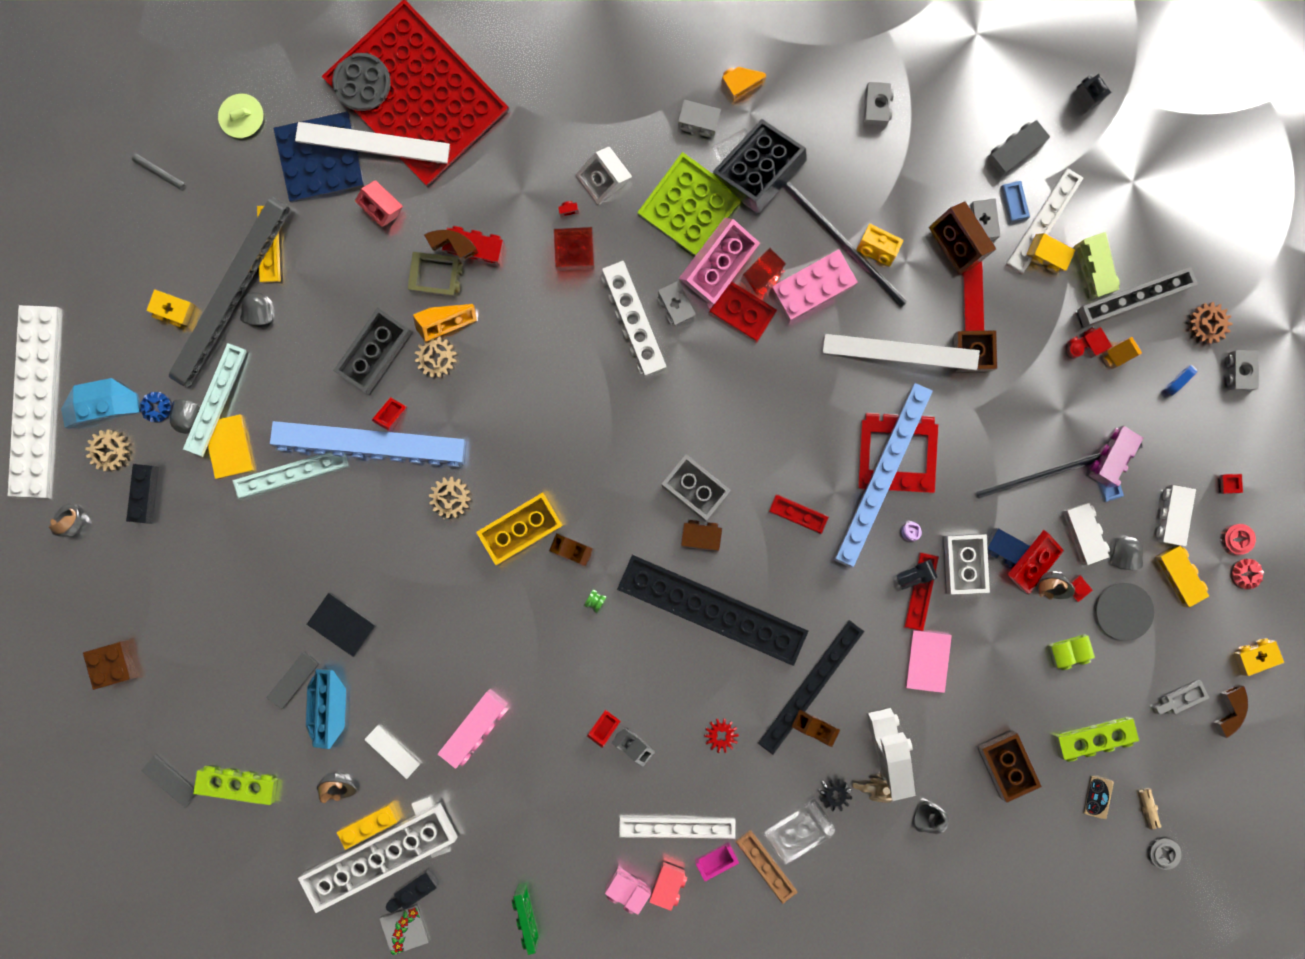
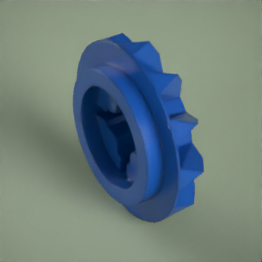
(164, 407)

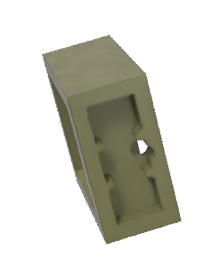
(415, 271)

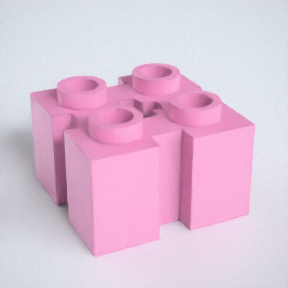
(628, 891)

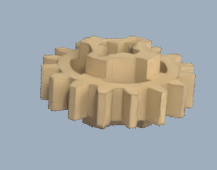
(427, 358)
(108, 442)
(449, 506)

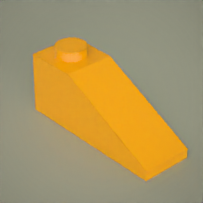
(441, 320)

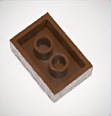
(962, 237)
(1009, 766)

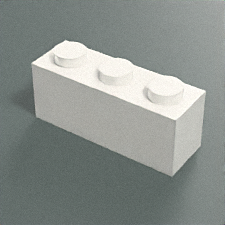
(1176, 515)
(1086, 533)

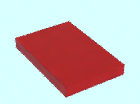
(743, 311)
(1035, 562)

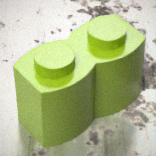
(1071, 651)

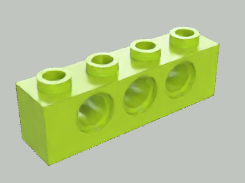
(1066, 740)
(205, 786)

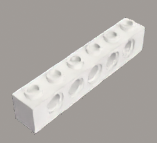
(619, 272)

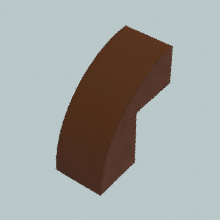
(461, 244)
(1237, 704)

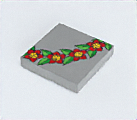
(404, 930)

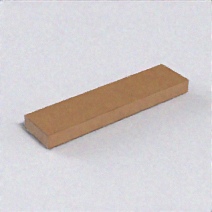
(766, 866)

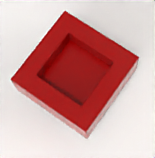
(568, 208)
(1231, 483)
(1081, 588)

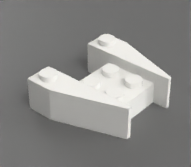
(893, 753)

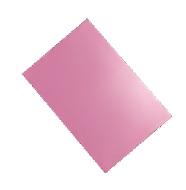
(928, 661)

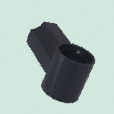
(920, 573)

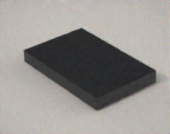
(341, 624)

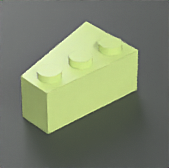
(1097, 265)

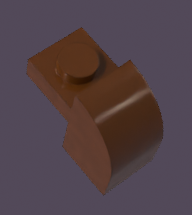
(571, 549)
(816, 728)

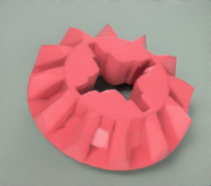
(1244, 531)
(1242, 567)

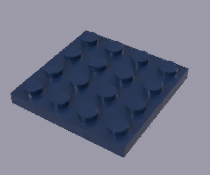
(317, 169)

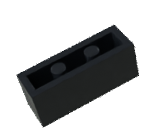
(142, 494)

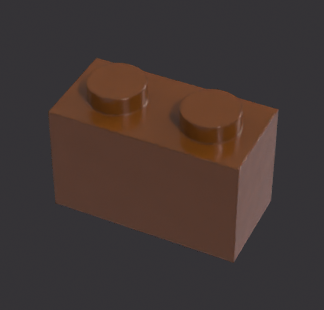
(701, 536)

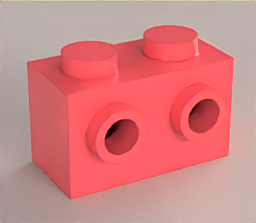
(378, 203)
(667, 886)

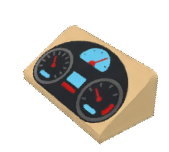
(1098, 797)

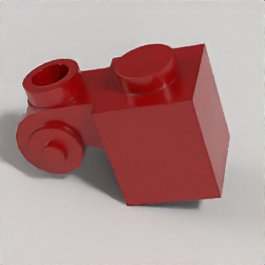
(1094, 342)

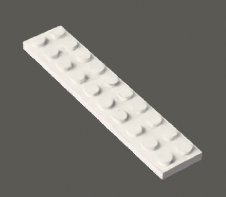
(33, 401)

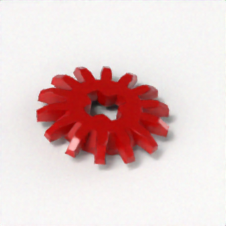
(713, 735)

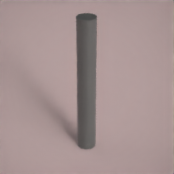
(157, 171)

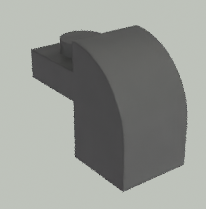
(633, 746)

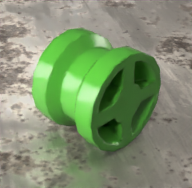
(595, 601)

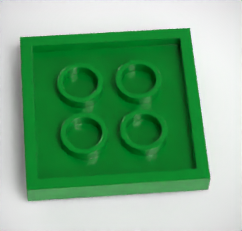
(525, 920)

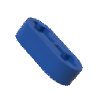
(1180, 380)

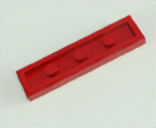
(973, 299)
(920, 598)

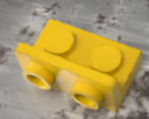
(879, 245)

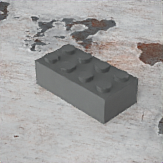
(372, 351)

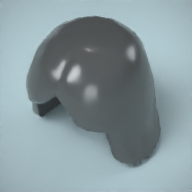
(255, 309)
(183, 415)
(1128, 554)
(921, 818)

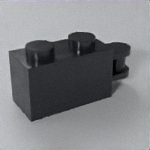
(1091, 92)
(413, 891)

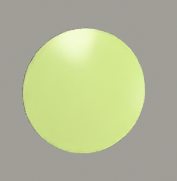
(240, 115)

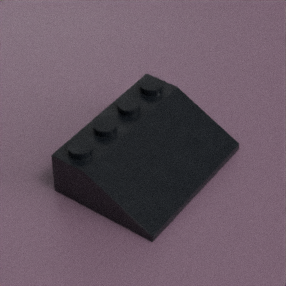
(761, 165)

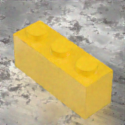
(1182, 576)
(368, 825)

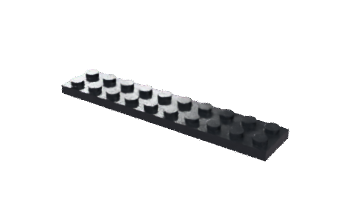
(712, 610)

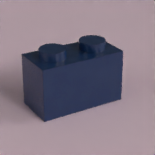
(1006, 547)

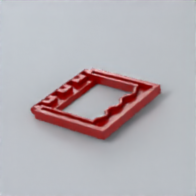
(902, 480)

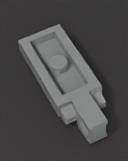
(1182, 699)

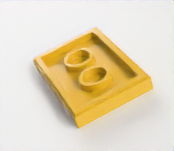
(230, 448)

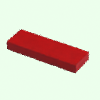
(798, 514)

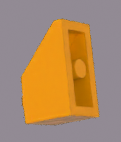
(741, 80)
(1121, 353)

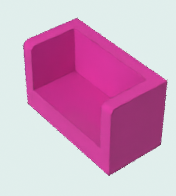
(716, 861)

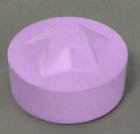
(911, 532)

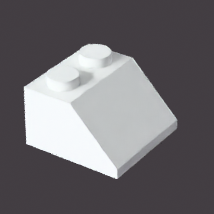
(603, 175)

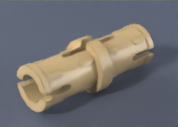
(1150, 808)

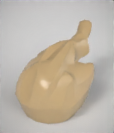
(878, 790)

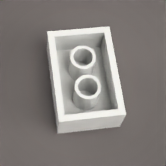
(966, 564)

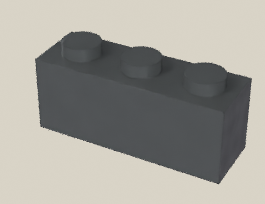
(1018, 147)

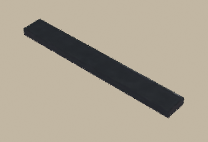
(811, 686)

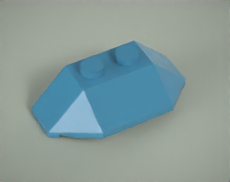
(98, 402)
(325, 708)

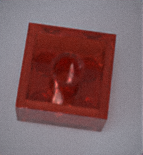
(574, 249)
(763, 272)

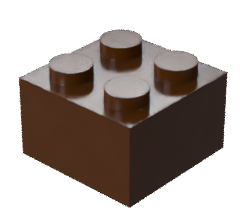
(979, 340)
(110, 665)

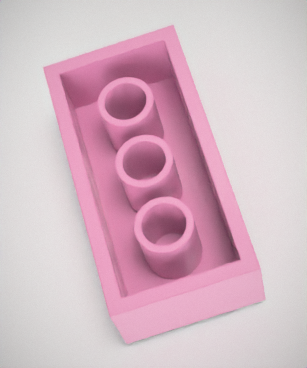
(719, 260)
(814, 285)
(472, 729)

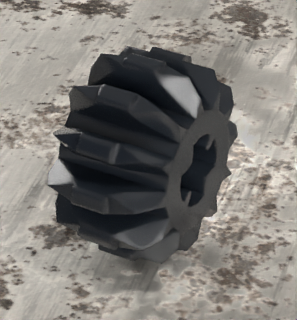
(841, 797)

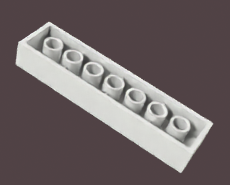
(377, 857)

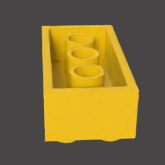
(519, 529)

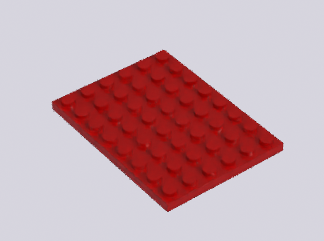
(430, 92)

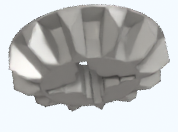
(1174, 854)

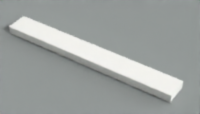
(372, 142)
(901, 352)

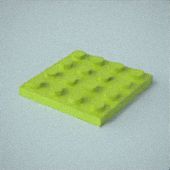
(688, 204)

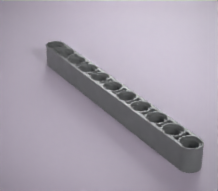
(229, 292)

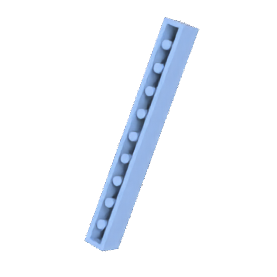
(368, 443)
(883, 475)

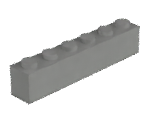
(1137, 296)

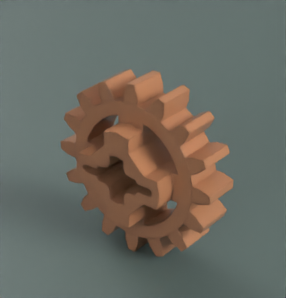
(1207, 331)

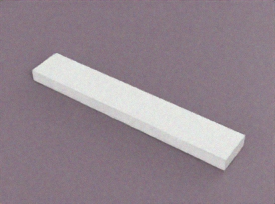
(1045, 218)
(677, 827)

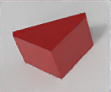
(389, 414)
(603, 728)

